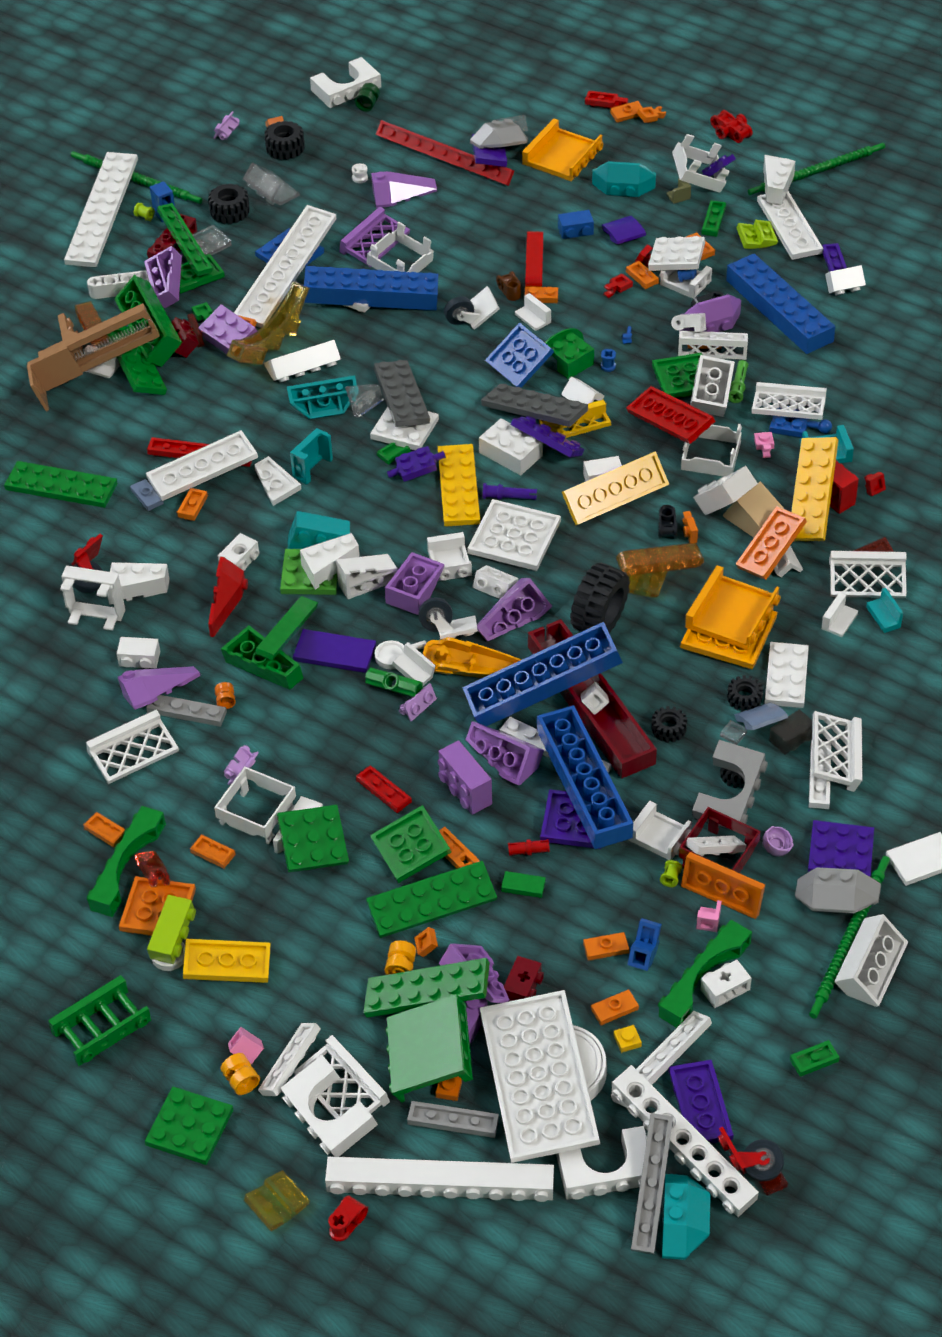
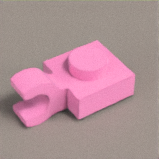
(764, 442)

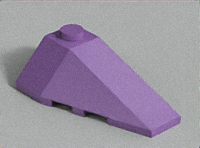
(395, 187)
(516, 607)
(144, 686)
(508, 754)
(460, 953)

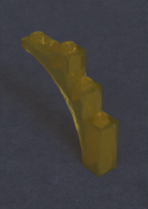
(270, 336)

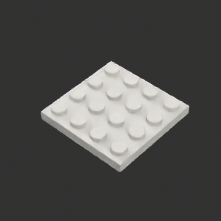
(514, 534)

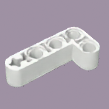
(111, 285)

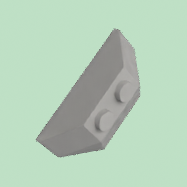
(499, 134)
(837, 890)

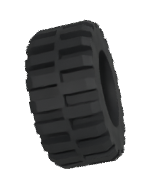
(600, 597)

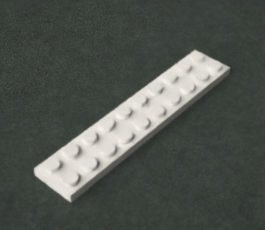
(101, 209)
(285, 265)

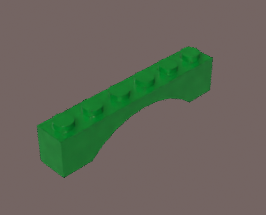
(144, 829)
(728, 945)

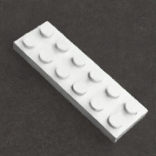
(791, 227)
(201, 465)

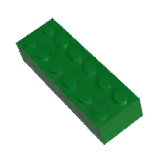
(138, 292)

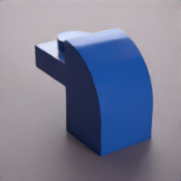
(645, 945)

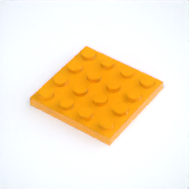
(724, 651)

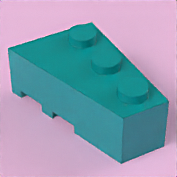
(315, 529)

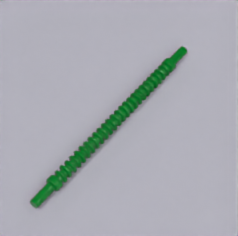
(820, 167)
(139, 178)
(824, 991)

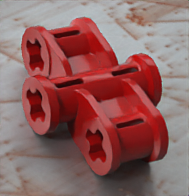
(727, 124)

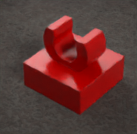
(644, 256)
(875, 483)

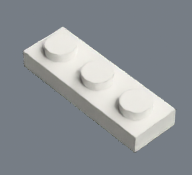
(715, 845)

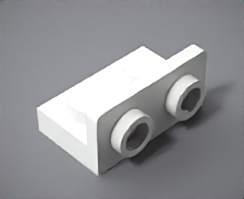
(493, 581)

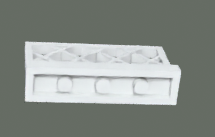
(789, 394)
(871, 560)
(122, 735)
(853, 765)
(357, 1074)

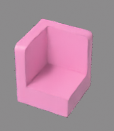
(709, 918)
(245, 1043)

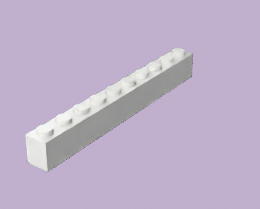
(439, 1178)

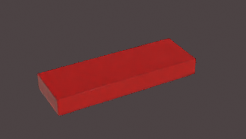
(383, 789)

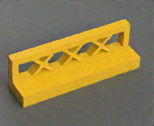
(595, 411)

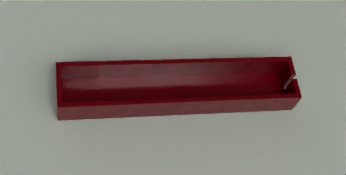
(613, 726)

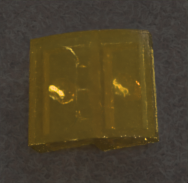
(647, 584)
(276, 1200)

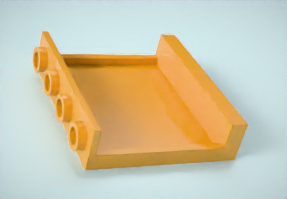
(560, 151)
(731, 610)

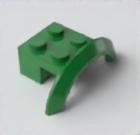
(571, 352)

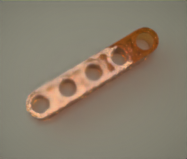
(88, 318)
(660, 559)

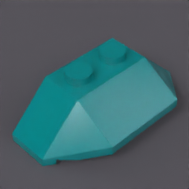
(623, 179)
(321, 397)
(684, 1217)

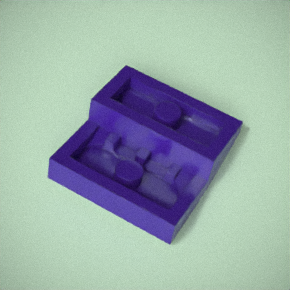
(624, 230)

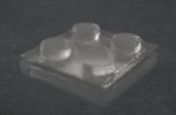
(212, 240)

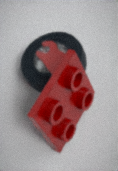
(83, 559)
(761, 1158)

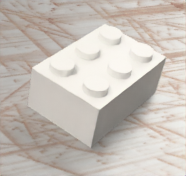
(712, 385)
(510, 447)

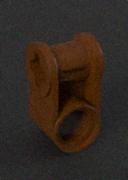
(509, 286)

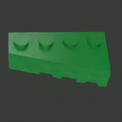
(241, 654)

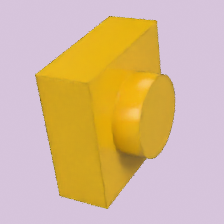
(627, 1038)

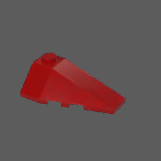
(227, 593)

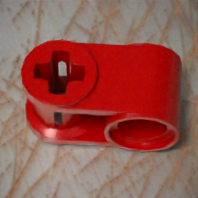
(346, 1218)

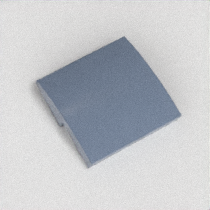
(761, 716)

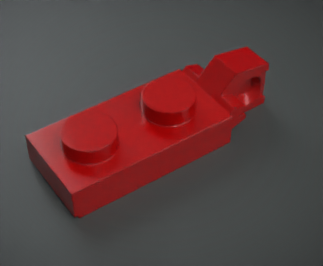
(604, 99)

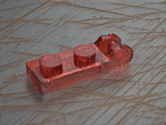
(152, 867)

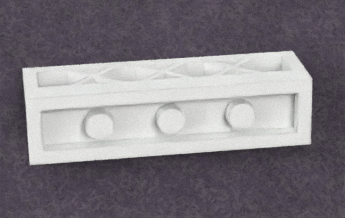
(715, 339)

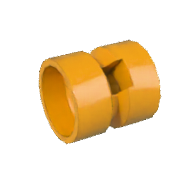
(400, 957)
(240, 1073)

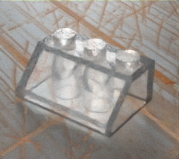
(269, 185)

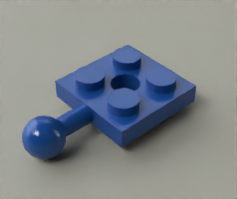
(780, 425)

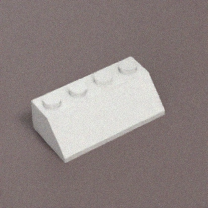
(303, 360)
(871, 960)

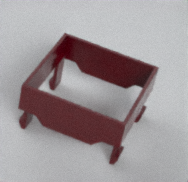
(752, 835)

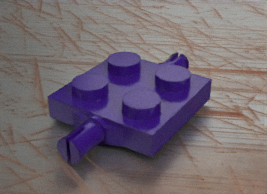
(416, 463)

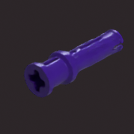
(507, 492)

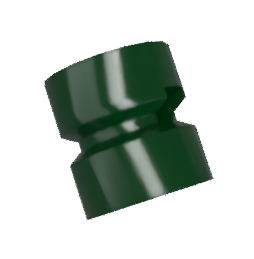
(367, 97)

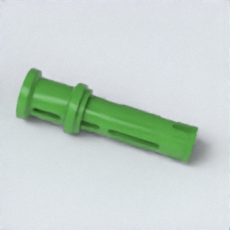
(737, 386)

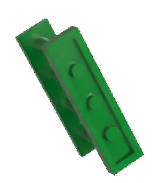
(88, 1006)

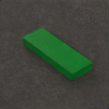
(713, 218)

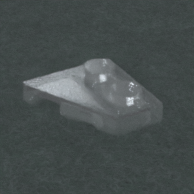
(363, 398)

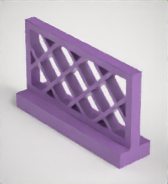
(364, 231)

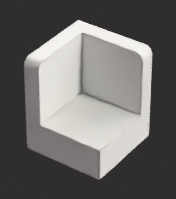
(594, 698)

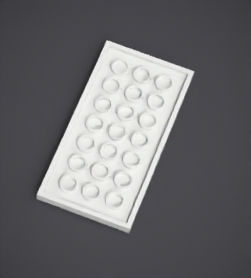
(539, 1076)

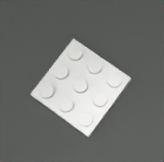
(676, 253)
(411, 436)

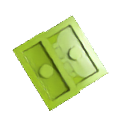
(757, 235)

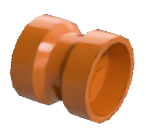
(225, 695)

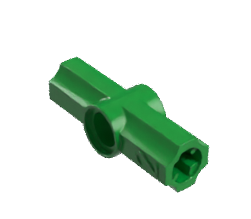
(385, 679)

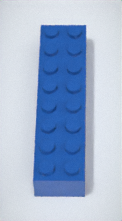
(371, 287)
(780, 303)
(542, 675)
(584, 777)

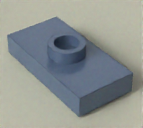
(146, 494)

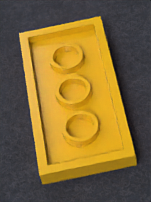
(226, 960)

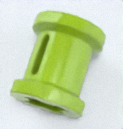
(143, 211)
(670, 875)

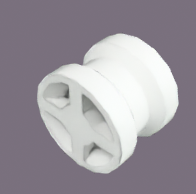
(359, 173)

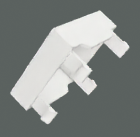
(683, 151)
(398, 235)
(713, 466)
(106, 579)
(262, 781)

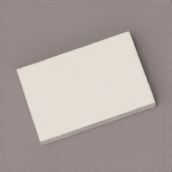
(917, 859)

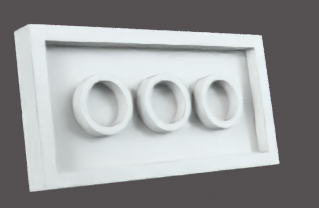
(786, 674)

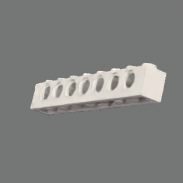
(734, 1203)

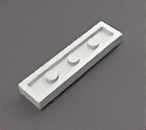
(819, 788)
(289, 1059)

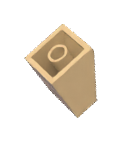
(752, 509)

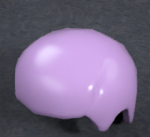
(777, 841)

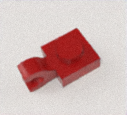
(619, 283)

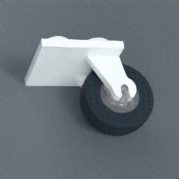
(473, 311)
(437, 616)

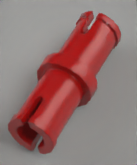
(529, 847)

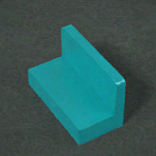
(886, 612)

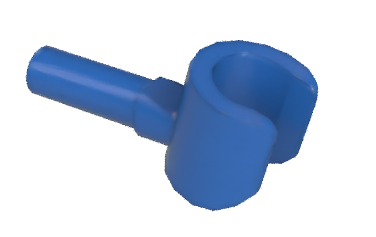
(626, 337)

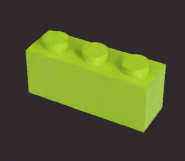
(171, 929)

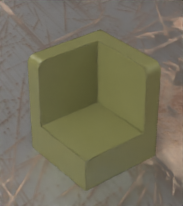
(681, 193)

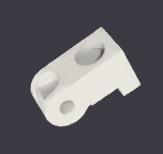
(695, 320)

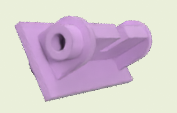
(223, 129)
(418, 703)
(244, 758)

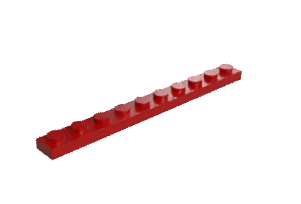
(443, 152)

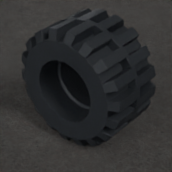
(284, 140)
(228, 203)

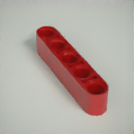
(534, 259)

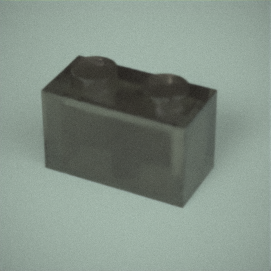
(791, 732)

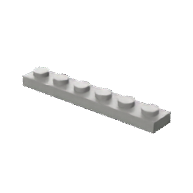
(652, 1183)

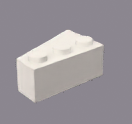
(777, 177)
(725, 490)
(320, 559)
(364, 574)
(140, 579)

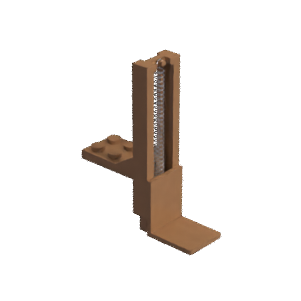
(66, 360)

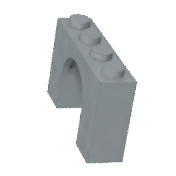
(749, 766)

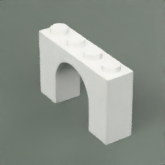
(336, 93)
(335, 1134)
(583, 1181)

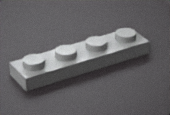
(188, 710)
(453, 1119)

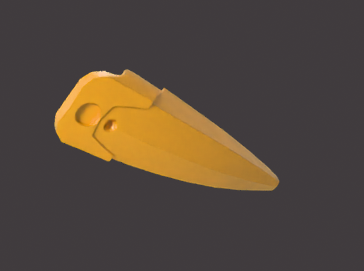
(465, 658)

